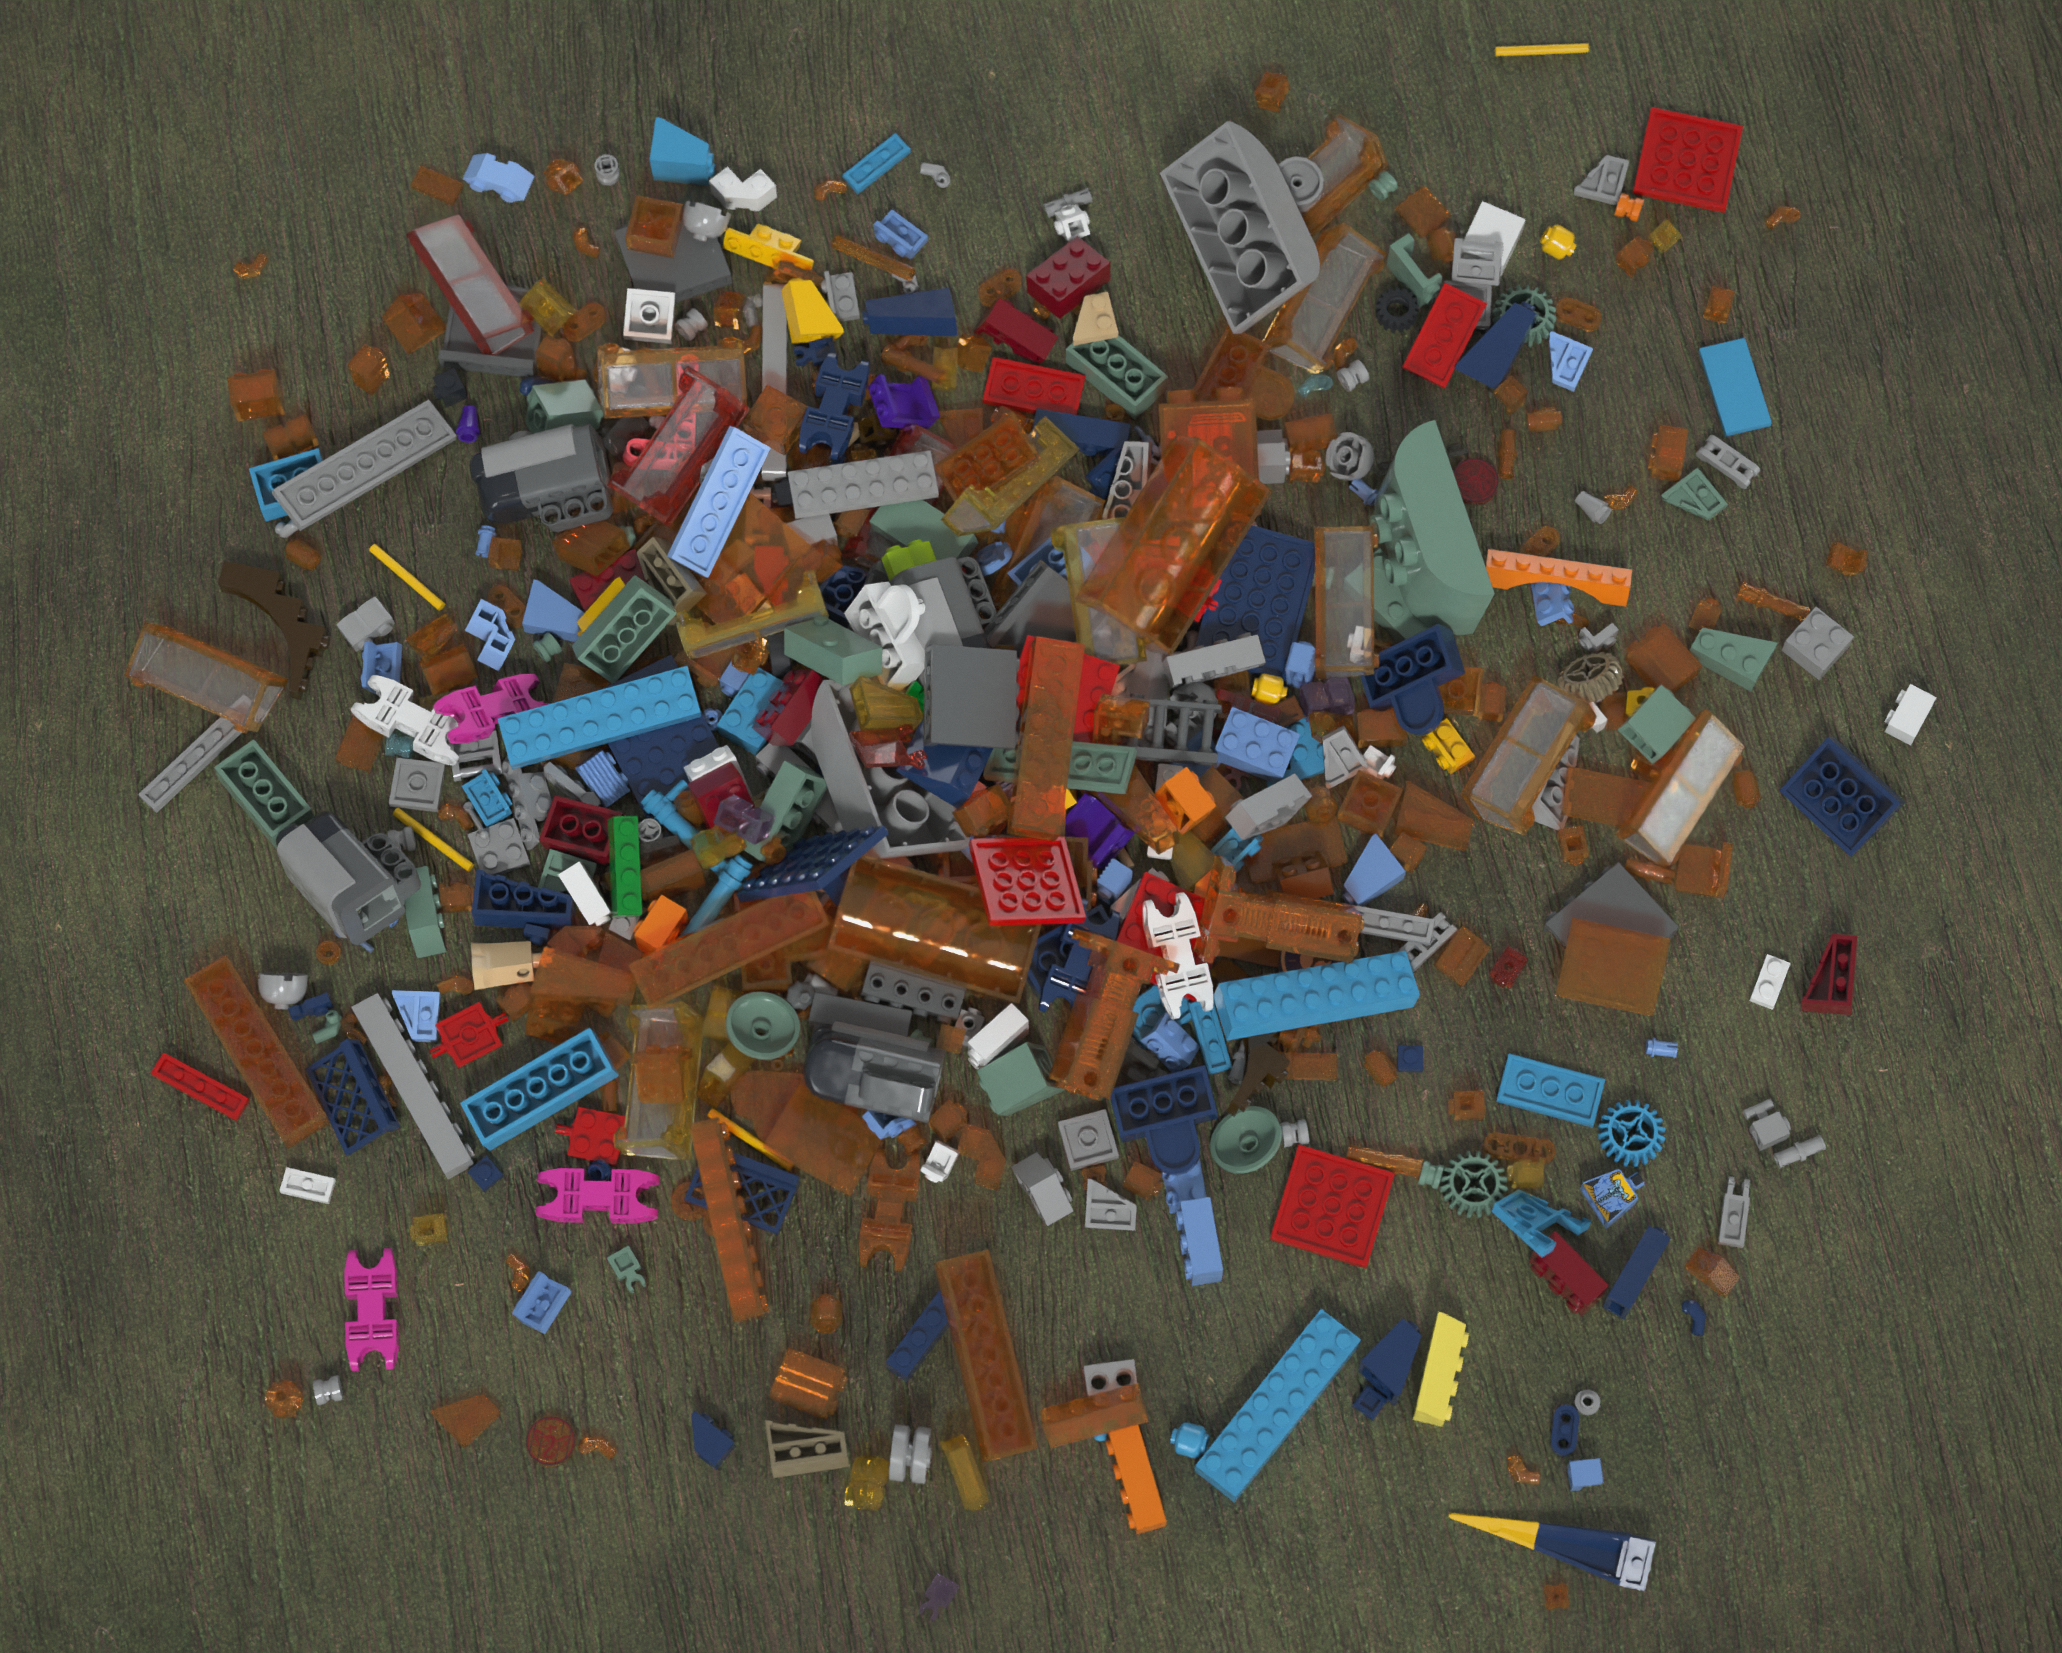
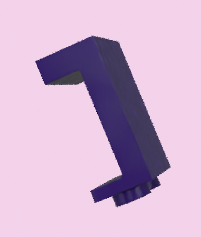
(903, 404)
(1102, 828)

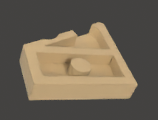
(1095, 320)

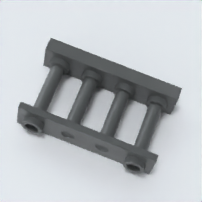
(1180, 753)

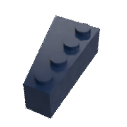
(515, 904)

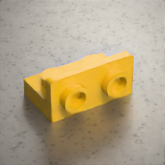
(1448, 746)

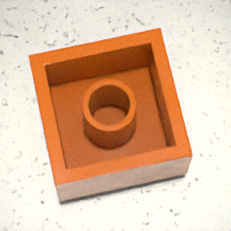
(1185, 800)
(662, 924)

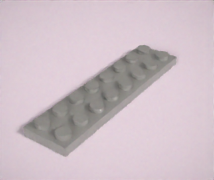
(364, 465)

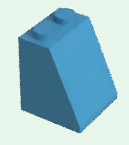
(680, 156)

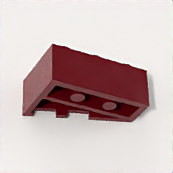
(1017, 331)

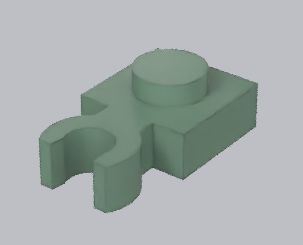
(625, 1266)

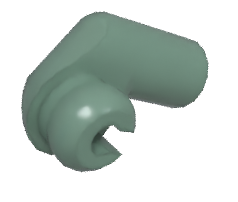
(330, 1029)

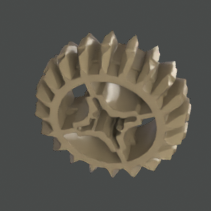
(1591, 677)

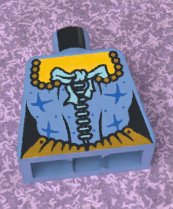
(1611, 1195)

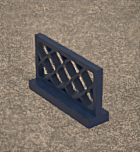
(366, 1082)
(757, 1172)

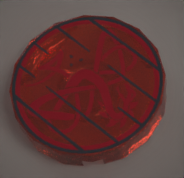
(1476, 481)

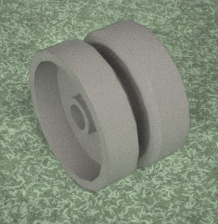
(1303, 181)
(912, 1454)

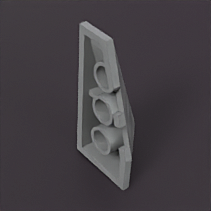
(1549, 802)

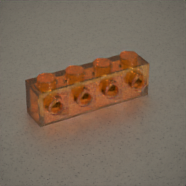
(1094, 1415)

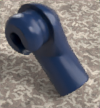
(526, 384)
(1698, 1315)

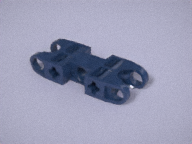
(838, 391)
(1075, 965)

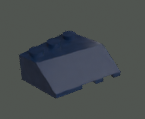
(841, 591)

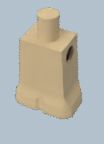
(503, 963)

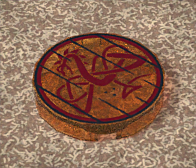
(550, 1441)

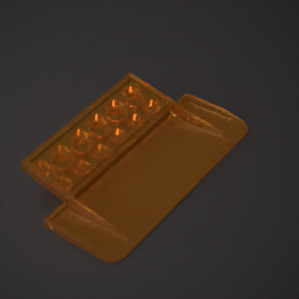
(756, 565)

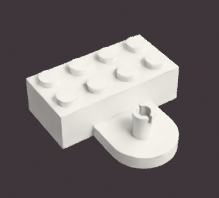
(889, 619)

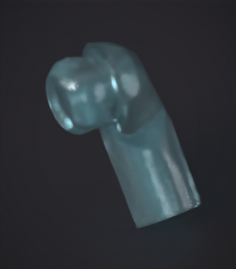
(1315, 382)

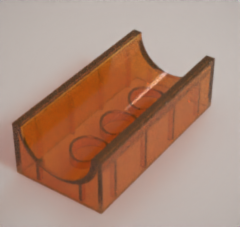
(1174, 543)
(929, 931)

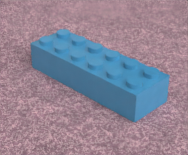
(539, 1089)

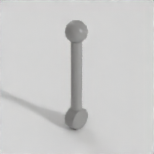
(468, 807)

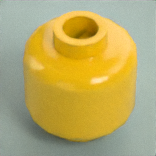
(1558, 242)
(1269, 689)

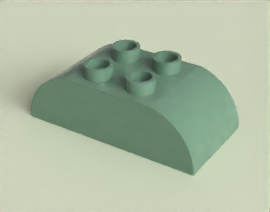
(1430, 536)

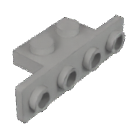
(530, 801)

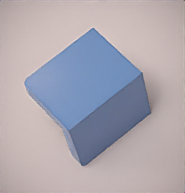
(1584, 1473)

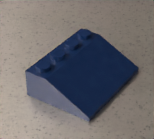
(949, 769)
(1842, 795)

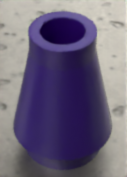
(468, 425)

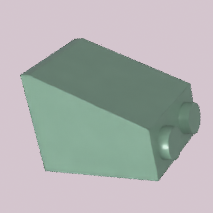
(562, 405)
(1018, 1079)

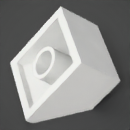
(649, 316)

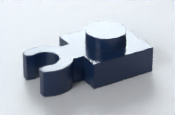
(817, 352)
(314, 1006)

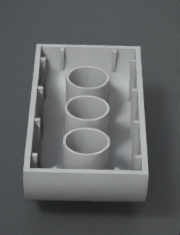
(1242, 224)
(877, 795)

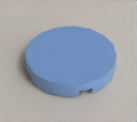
(993, 557)

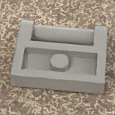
(1476, 269)
(477, 750)

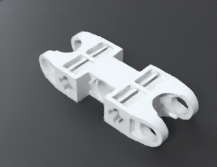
(397, 711)
(1177, 948)

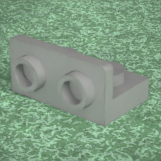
(841, 296)

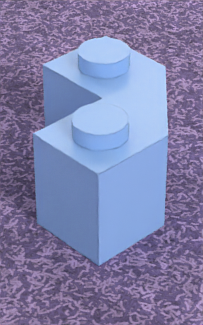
(506, 179)
(490, 625)

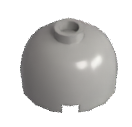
(704, 221)
(1349, 456)
(1194, 693)
(282, 988)

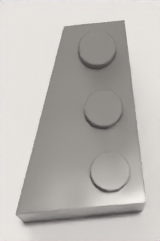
(1268, 808)

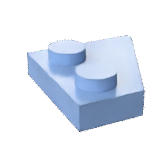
(1567, 360)
(420, 1013)

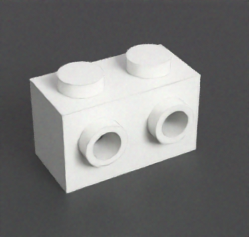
(1910, 714)

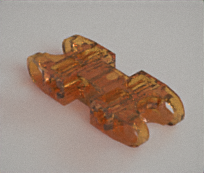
(886, 1229)

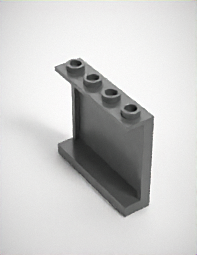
(692, 271)
(463, 353)
(1035, 609)
(970, 697)
(1612, 901)

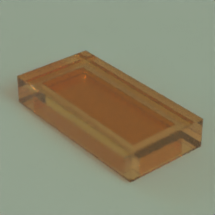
(437, 185)

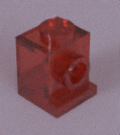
(1513, 959)

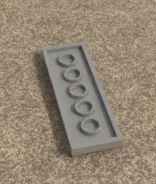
(863, 484)

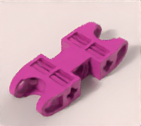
(479, 713)
(597, 1195)
(371, 1290)

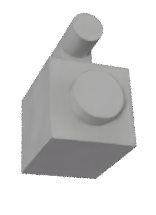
(1767, 1129)

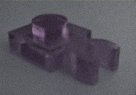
(940, 1594)

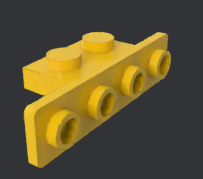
(766, 246)

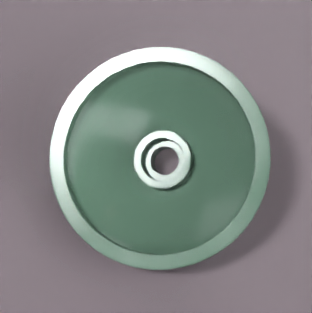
(763, 1014)
(1236, 1136)

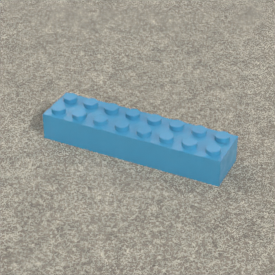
(599, 717)
(1316, 995)
(1277, 1405)

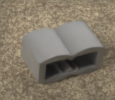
(366, 624)

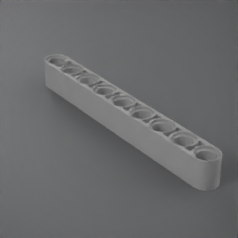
(774, 366)

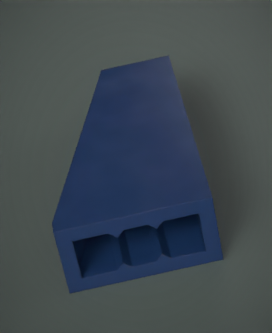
(912, 314)
(1497, 350)
(1636, 1271)

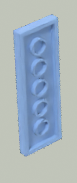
(718, 501)

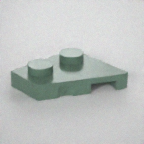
(1696, 496)
(557, 863)

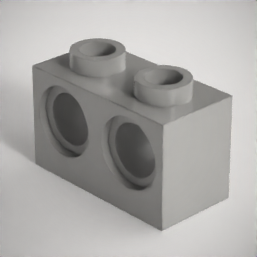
(1108, 1373)

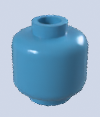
(1190, 1440)

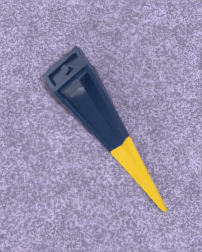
(1605, 1553)

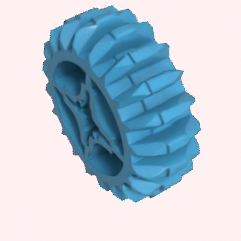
(1639, 1138)

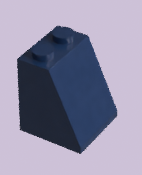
(1391, 1360)

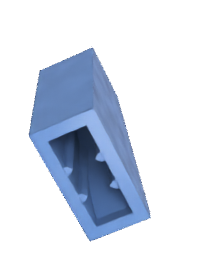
(550, 613)
(1372, 875)

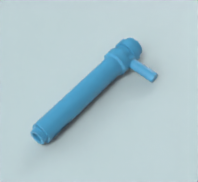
(666, 814)
(729, 881)

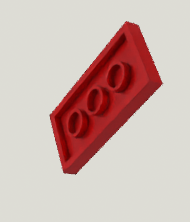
(1444, 335)
(1032, 387)

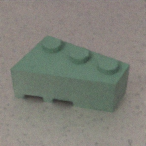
(1733, 655)
(423, 918)

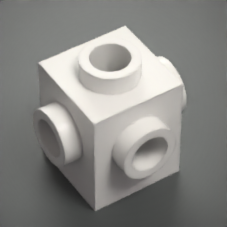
(1072, 222)

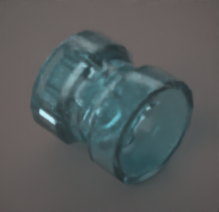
(399, 745)

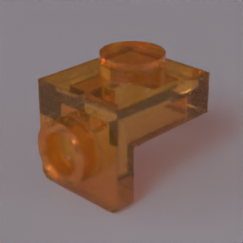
(1846, 559)
(750, 662)

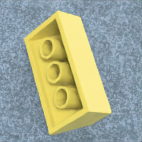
(1440, 1370)

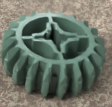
(1542, 325)
(1466, 1176)

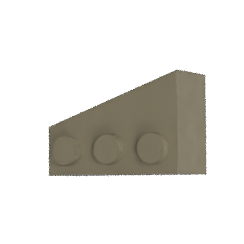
(669, 576)
(804, 1450)

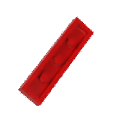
(200, 1087)

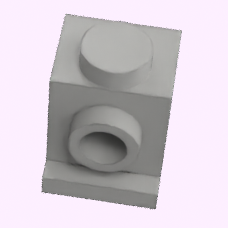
(973, 1016)

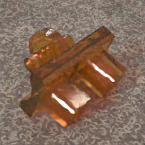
(1292, 1039)

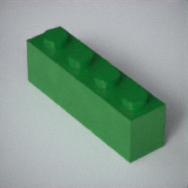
(624, 866)

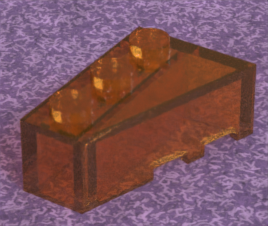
(1432, 820)

